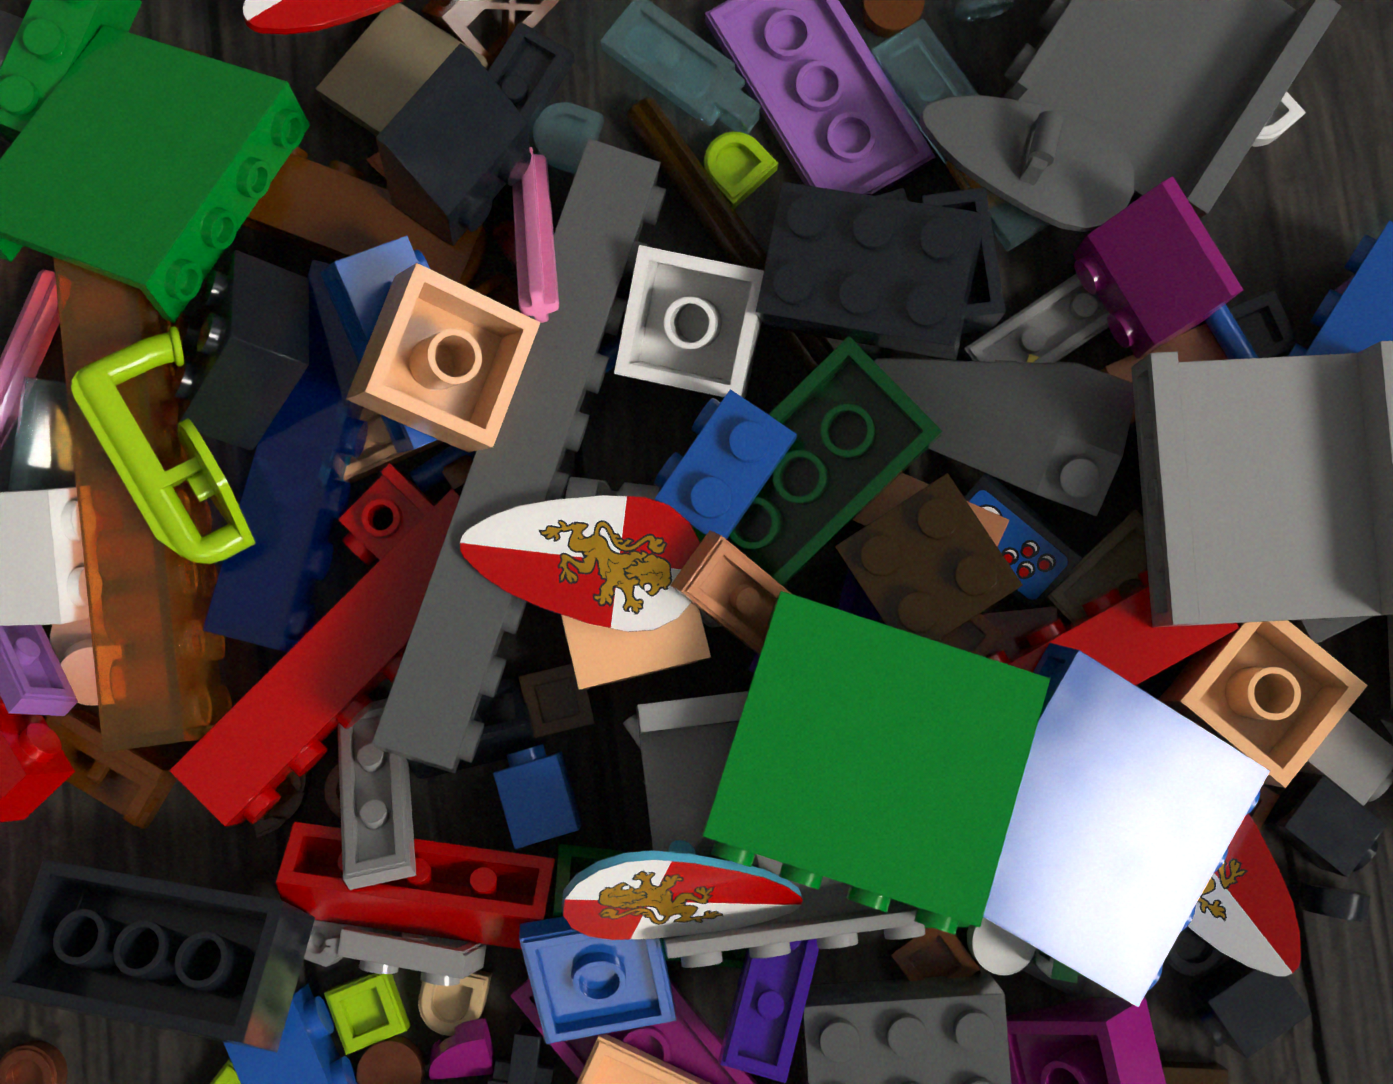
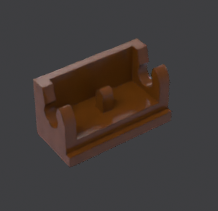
(124, 780)

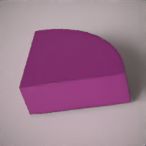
(465, 1053)

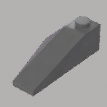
(1029, 424)

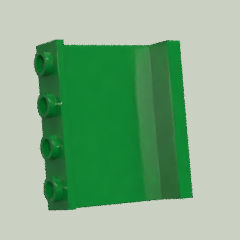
(146, 164)
(876, 762)

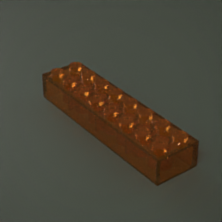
(144, 601)

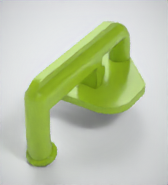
(139, 467)

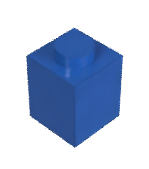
(537, 796)

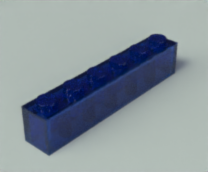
(294, 493)

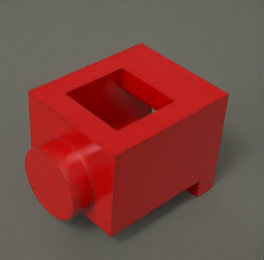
(390, 491)

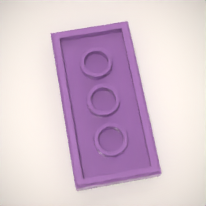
(821, 93)

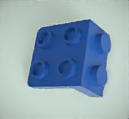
(725, 465)

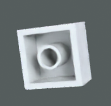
(690, 323)

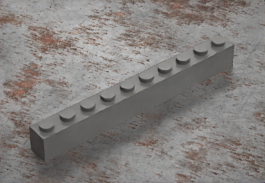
(463, 613)

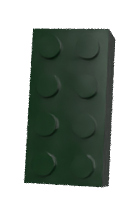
(849, 446)

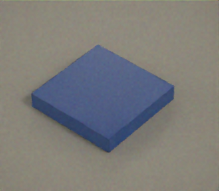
(594, 983)

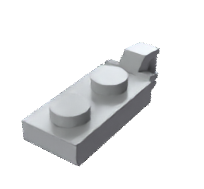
(385, 951)

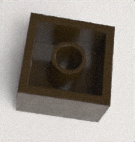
(929, 563)

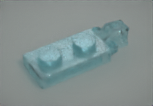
(680, 66)

